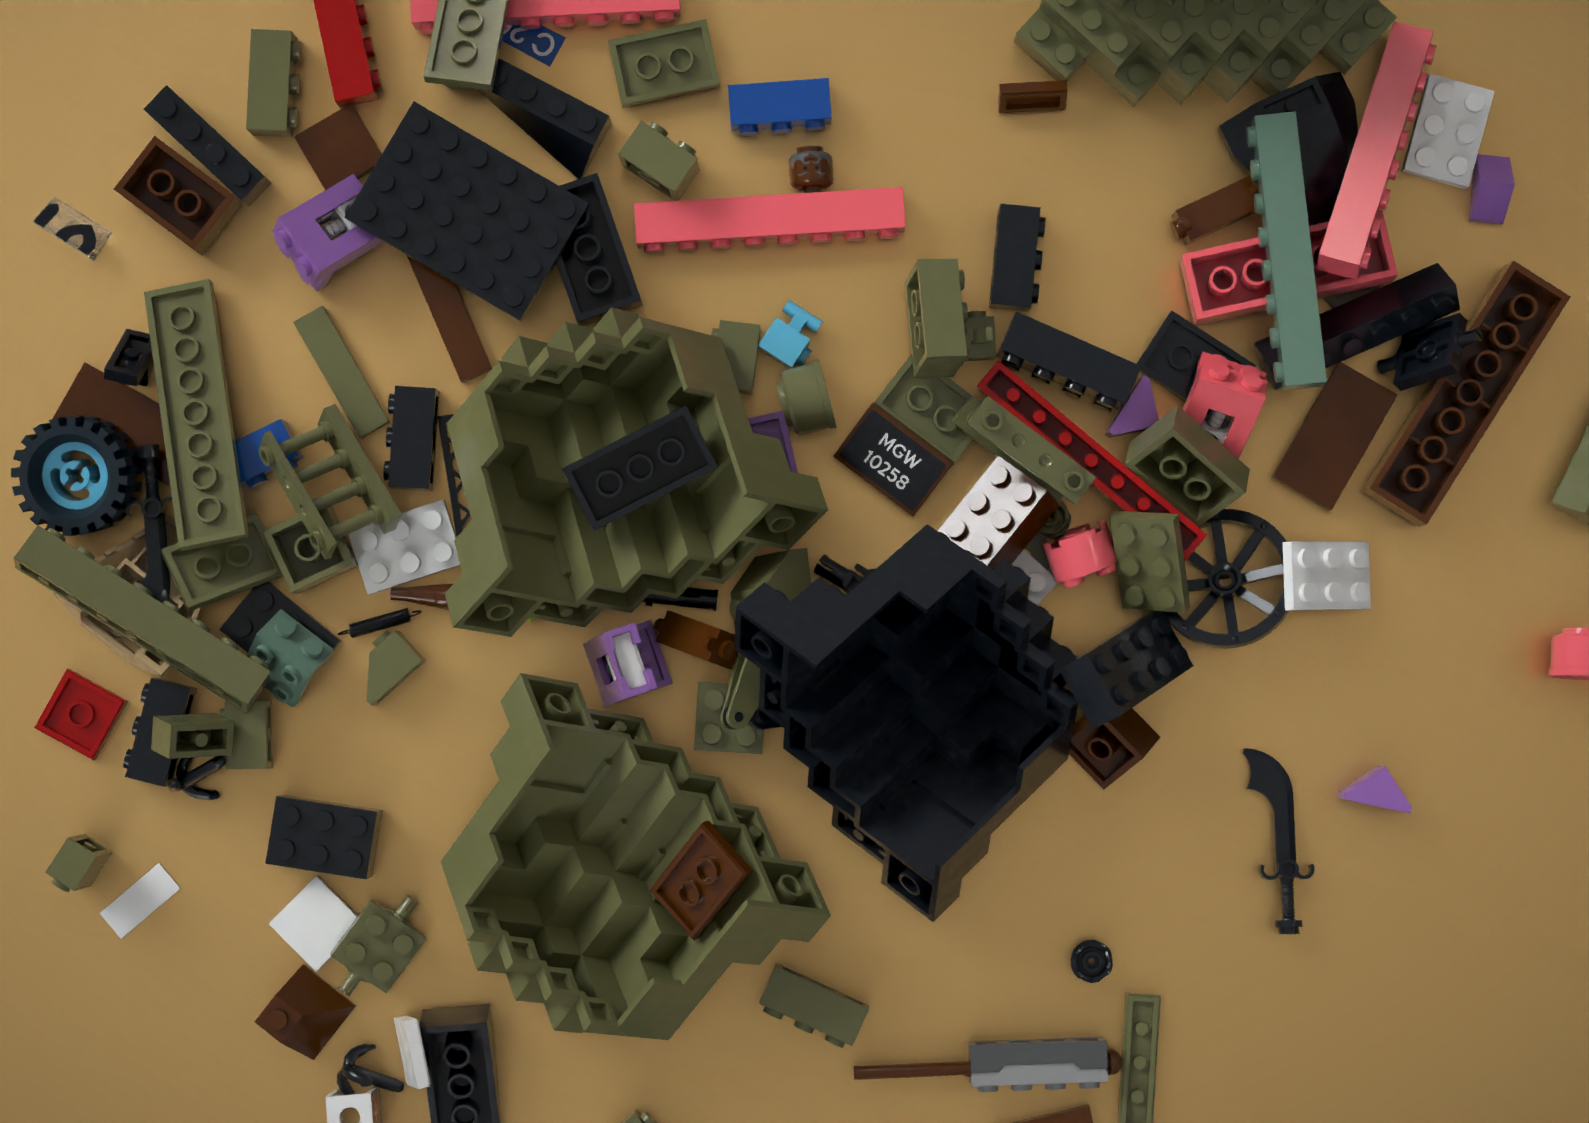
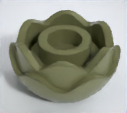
(1059, 524)

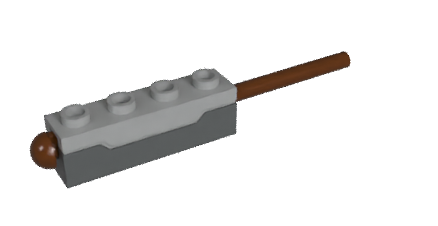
(1017, 1064)

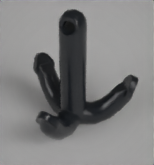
(186, 780)
(362, 1075)

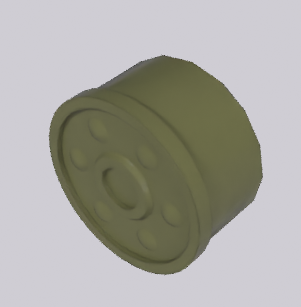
(805, 399)

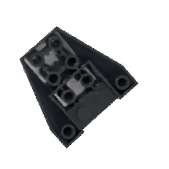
(1325, 134)

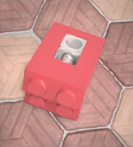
(1230, 391)

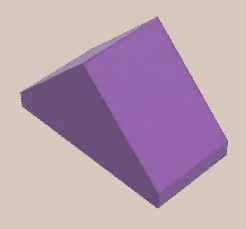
(1491, 189)
(1137, 412)
(1377, 789)

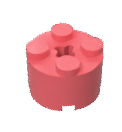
(1081, 553)

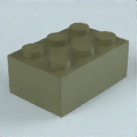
(937, 318)
(1187, 466)

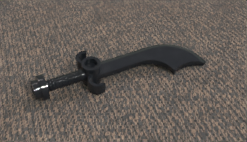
(154, 512)
(1273, 782)

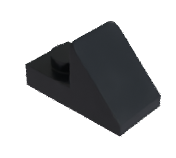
(131, 359)

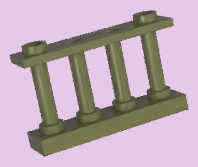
(1023, 448)
(347, 456)

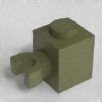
(982, 335)

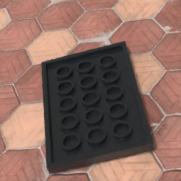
(467, 211)

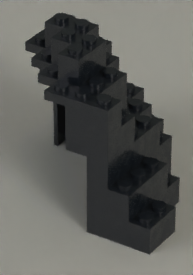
(916, 705)

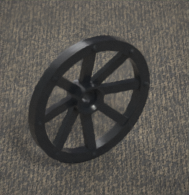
(1227, 570)

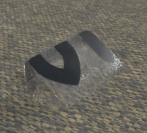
(73, 228)

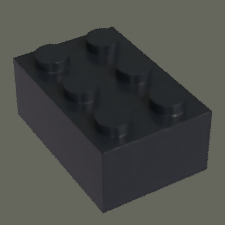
(324, 836)

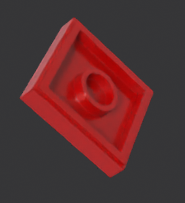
(81, 714)

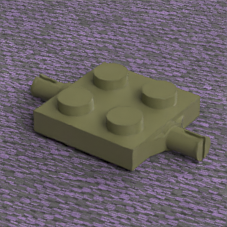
(378, 945)

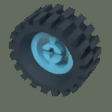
(49, 466)

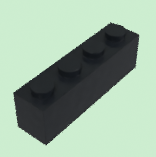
(207, 146)

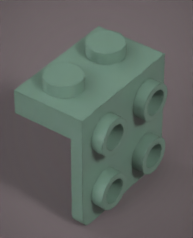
(291, 656)

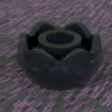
(1102, 961)

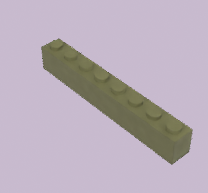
(142, 618)

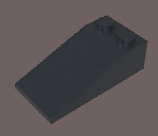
(461, 1064)

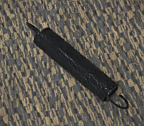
(380, 622)

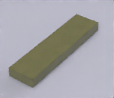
(341, 372)
(1139, 1058)

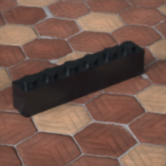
(1377, 317)

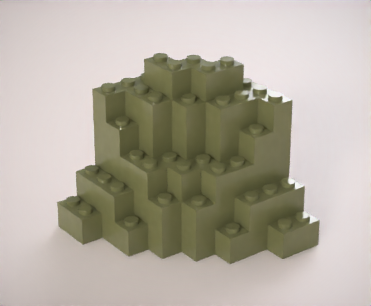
(1199, 41)
(565, 398)
(565, 864)

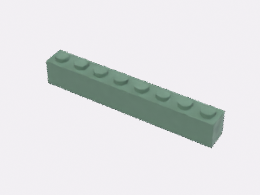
(1288, 251)

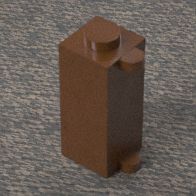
(1214, 211)
(697, 639)

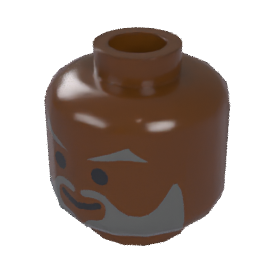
(811, 169)

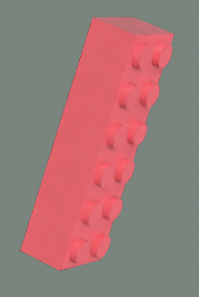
(1230, 283)

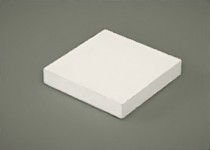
(314, 922)
(412, 1052)

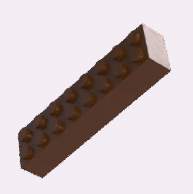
(1461, 406)

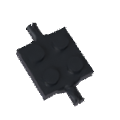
(1430, 352)

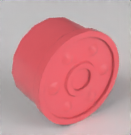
(1570, 654)

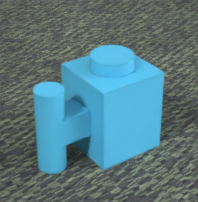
(785, 341)

